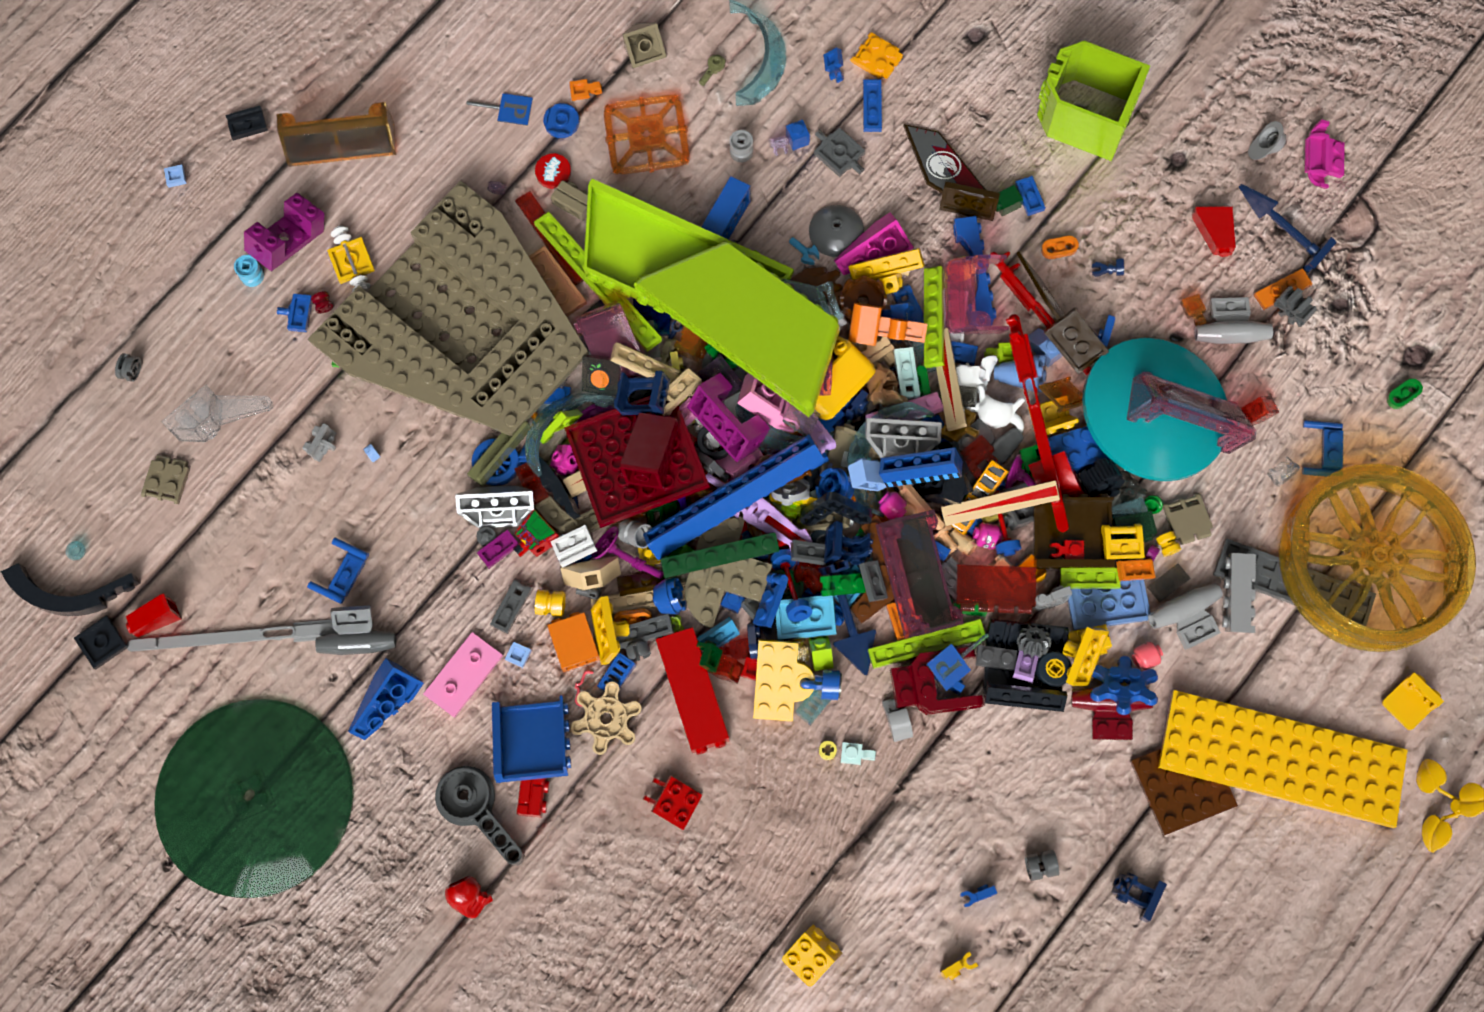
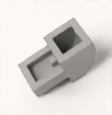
(897, 720)

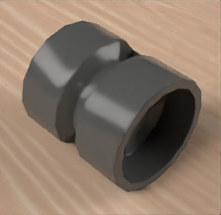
(1049, 865)

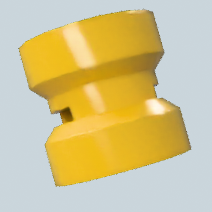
(1168, 544)

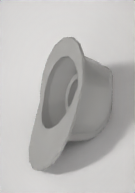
(1268, 141)

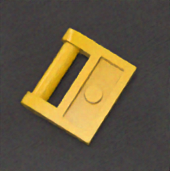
(1123, 548)

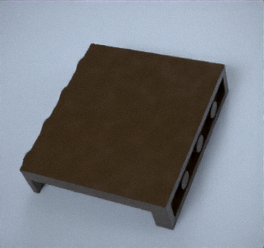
(1085, 522)

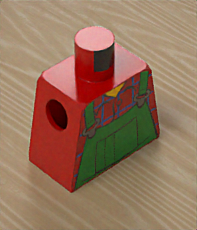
(534, 535)

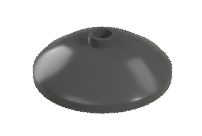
(833, 240)

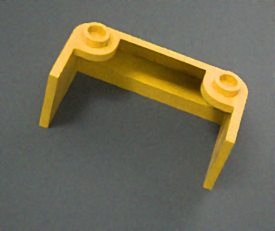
(849, 375)

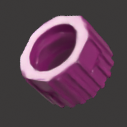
(1152, 552)

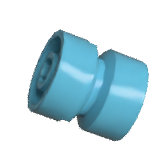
(249, 270)

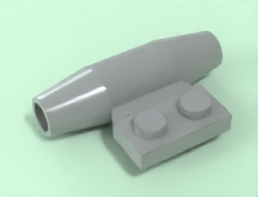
(1232, 323)
(1189, 613)

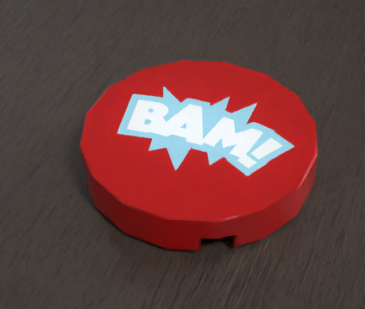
(552, 170)

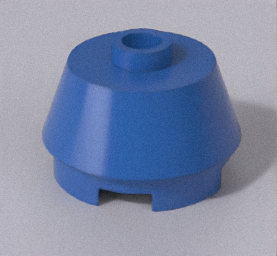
(835, 481)
(669, 596)

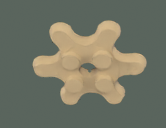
(596, 708)

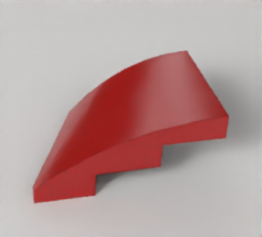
(1066, 475)

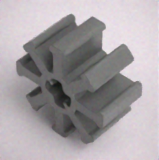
(1295, 306)

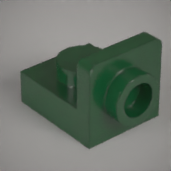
(711, 655)

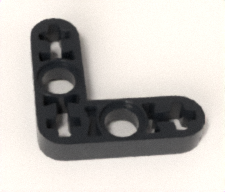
(837, 503)

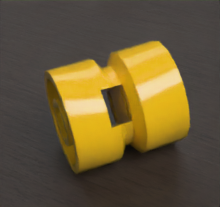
(550, 603)

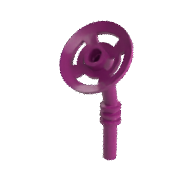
(1017, 473)
(610, 546)

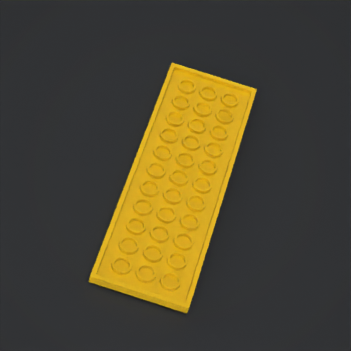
(1283, 759)

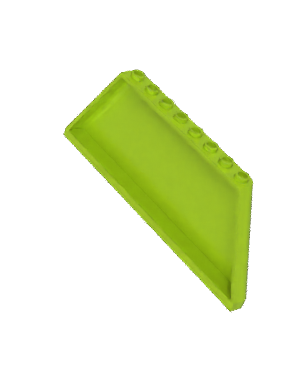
(635, 238)
(749, 319)

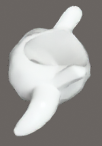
(997, 413)

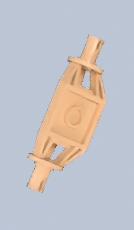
(915, 505)

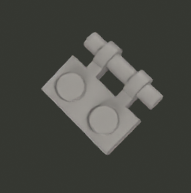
(1058, 596)

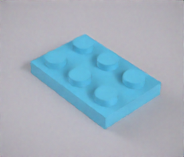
(820, 623)

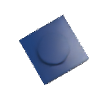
(797, 135)

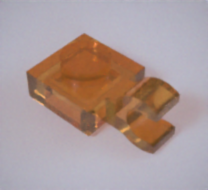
(1194, 308)

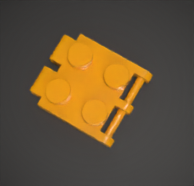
(878, 57)

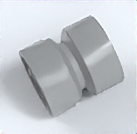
(741, 146)
(632, 532)

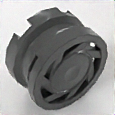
(128, 367)

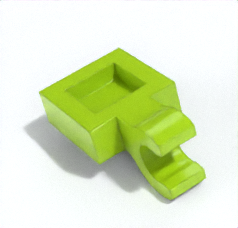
(1002, 352)

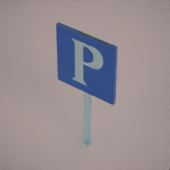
(950, 666)

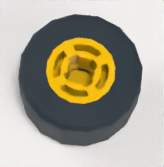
(1046, 673)

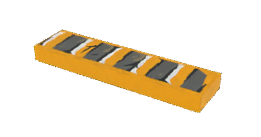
(985, 486)

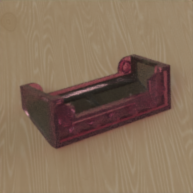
(917, 574)

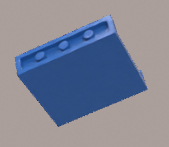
(530, 741)

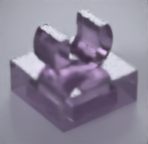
(777, 143)

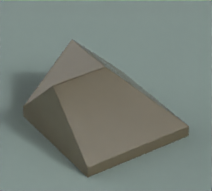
(643, 44)

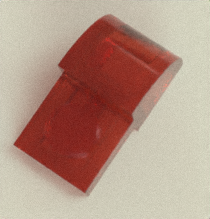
(531, 481)
(809, 575)

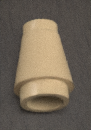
(966, 544)

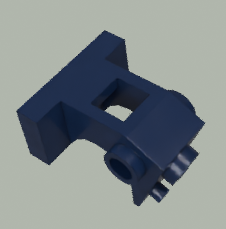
(858, 546)
(1149, 898)

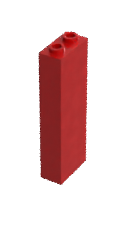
(692, 691)

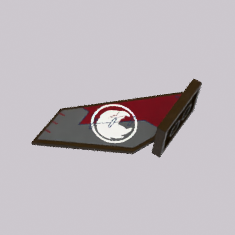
(950, 175)
(1070, 331)

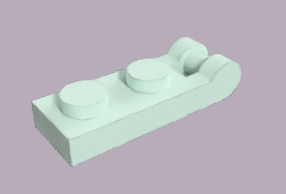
(906, 372)

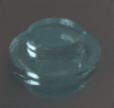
(75, 550)

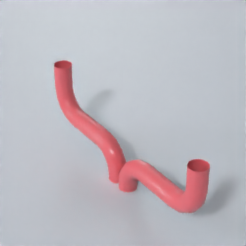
(579, 684)

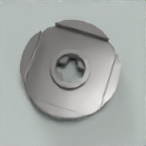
(792, 492)

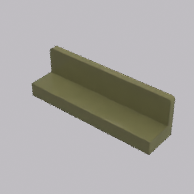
(496, 455)

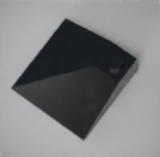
(943, 491)

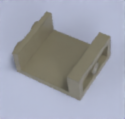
(843, 437)

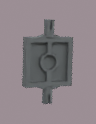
(839, 152)

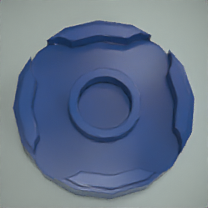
(561, 120)

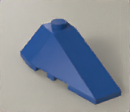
(387, 692)

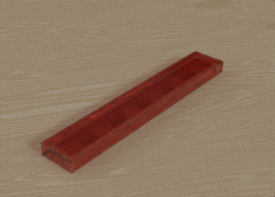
(532, 211)

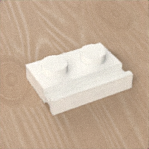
(573, 546)

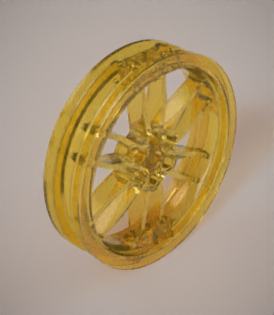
(1432, 503)

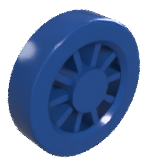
(508, 475)

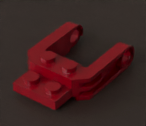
(916, 687)

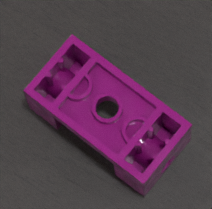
(300, 224)
(710, 410)

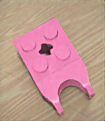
(763, 402)

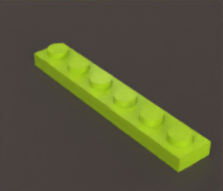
(934, 316)
(930, 642)

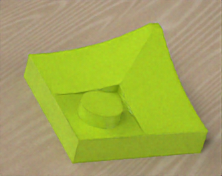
(561, 420)

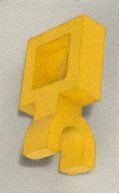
(953, 970)

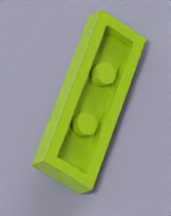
(1089, 578)

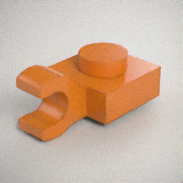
(580, 89)

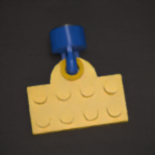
(786, 681)

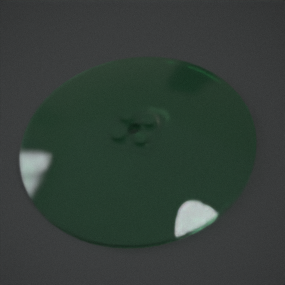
(290, 823)

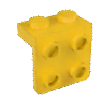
(1055, 420)
(1412, 701)
(811, 955)

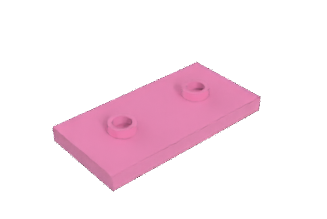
(463, 675)

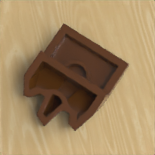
(817, 276)

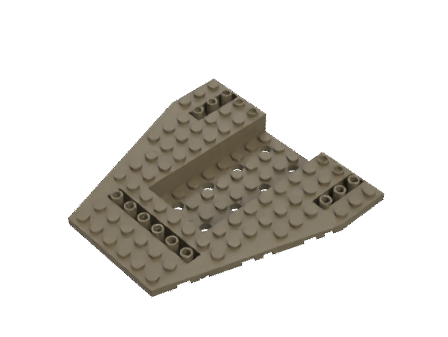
(485, 268)

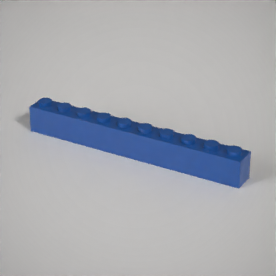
(733, 497)

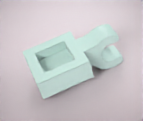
(853, 753)

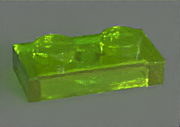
(791, 511)

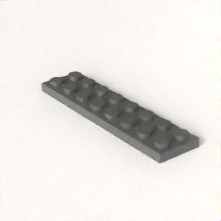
(1270, 582)

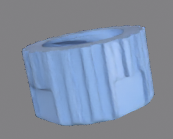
(371, 452)

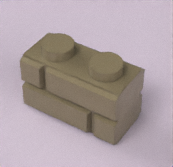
(571, 199)

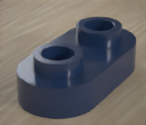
(753, 635)

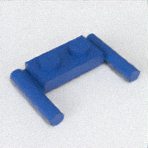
(1331, 448)
(346, 574)

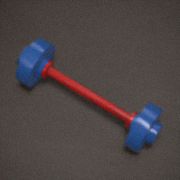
(1007, 547)
(798, 609)

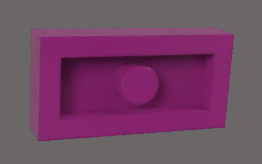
(497, 549)

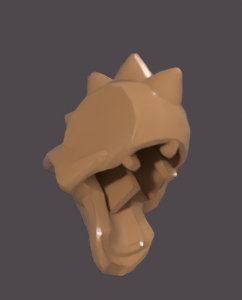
(883, 387)

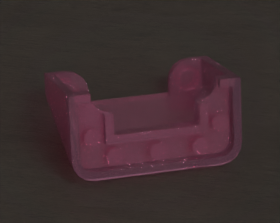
(604, 328)

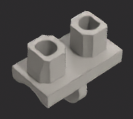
(322, 442)

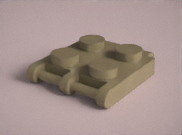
(166, 479)
(1188, 519)

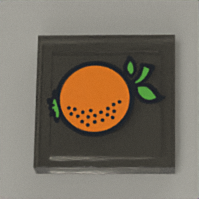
(600, 375)

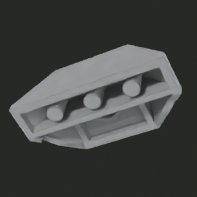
(901, 437)
(495, 505)

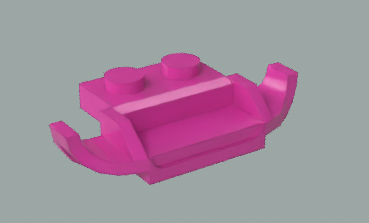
(1323, 155)

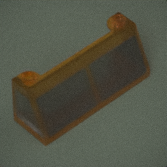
(337, 137)

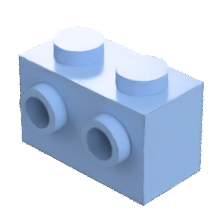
(865, 475)

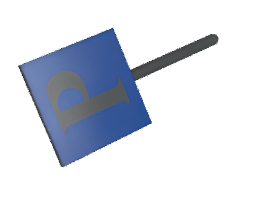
(512, 110)

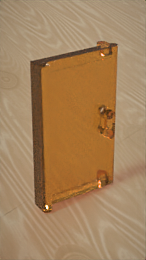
(1062, 394)

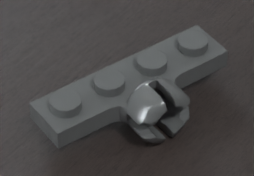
(642, 633)

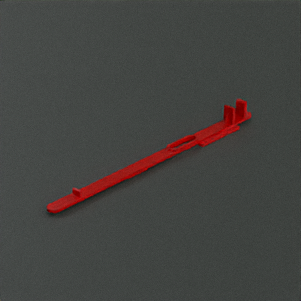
(1023, 294)
(1027, 370)

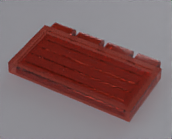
(996, 587)

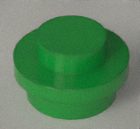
(1154, 504)

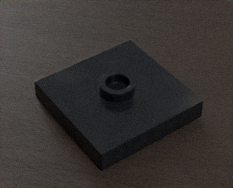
(101, 642)

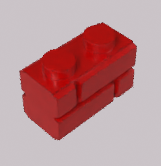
(532, 797)

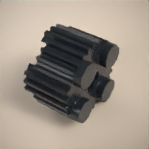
(1102, 478)

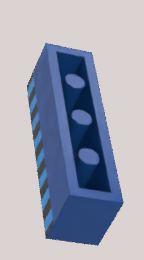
(921, 467)

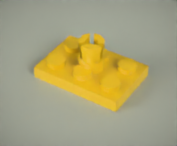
(607, 630)
(1085, 655)

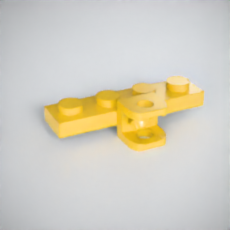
(889, 268)

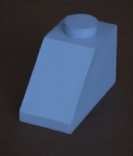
(1043, 346)

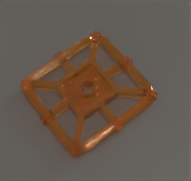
(655, 141)

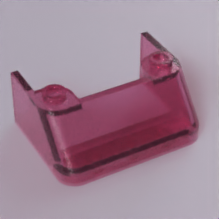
(960, 295)

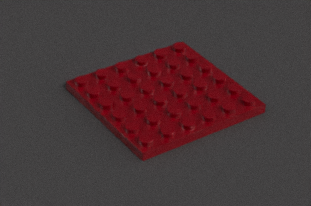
(599, 449)

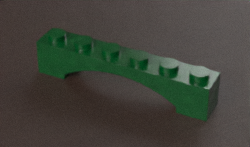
(719, 555)

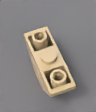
(591, 573)

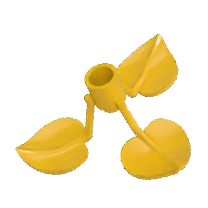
(1436, 831)

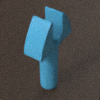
(805, 251)

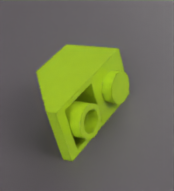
(821, 652)

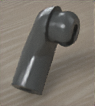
(593, 593)

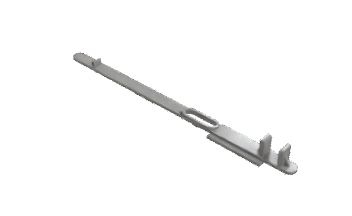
(301, 632)

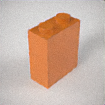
(573, 641)

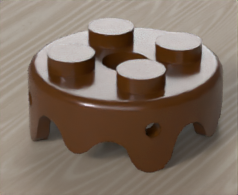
(862, 287)

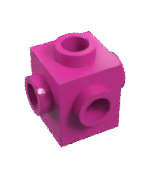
(564, 460)

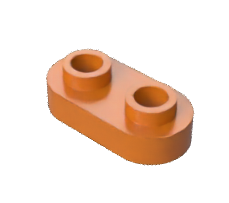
(1058, 246)
(633, 616)

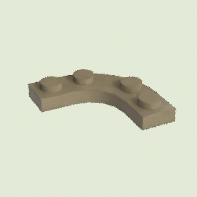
(561, 521)

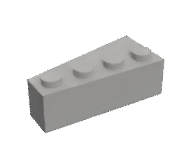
(1239, 593)

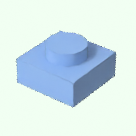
(175, 176)
(518, 654)

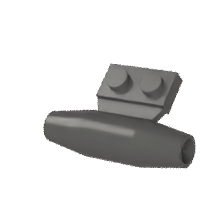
(1003, 446)
(354, 633)

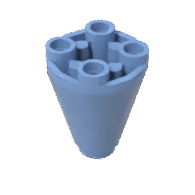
(1007, 373)

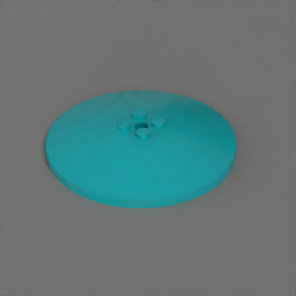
(1165, 446)

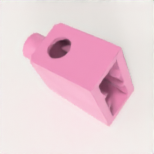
(736, 469)

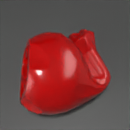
(466, 897)

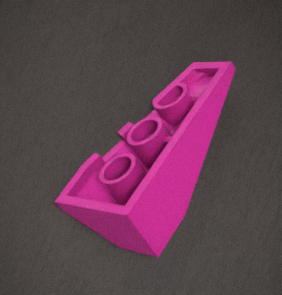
(879, 240)

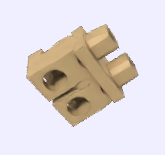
(881, 352)

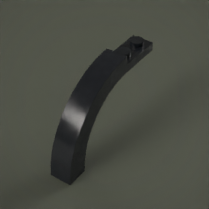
(85, 604)

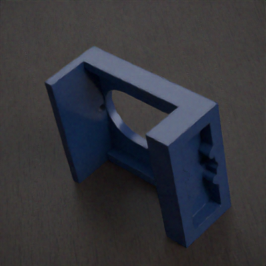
(659, 386)

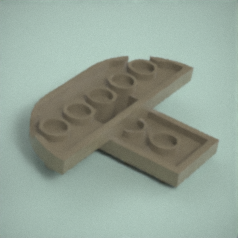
(741, 578)

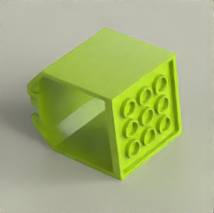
(1099, 70)

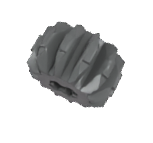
(1034, 641)

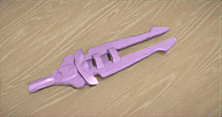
(765, 509)

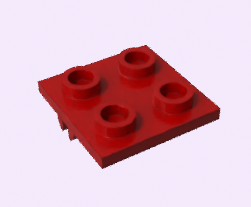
(675, 802)

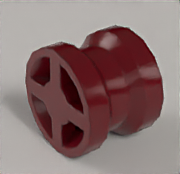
(322, 302)

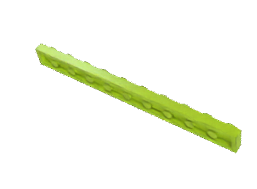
(574, 256)

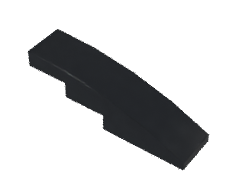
(553, 483)

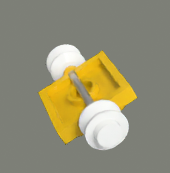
(350, 259)

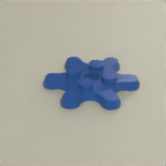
(1124, 695)

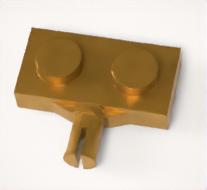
(955, 435)

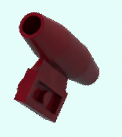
(1107, 722)

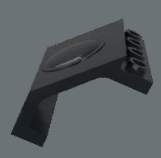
(999, 684)

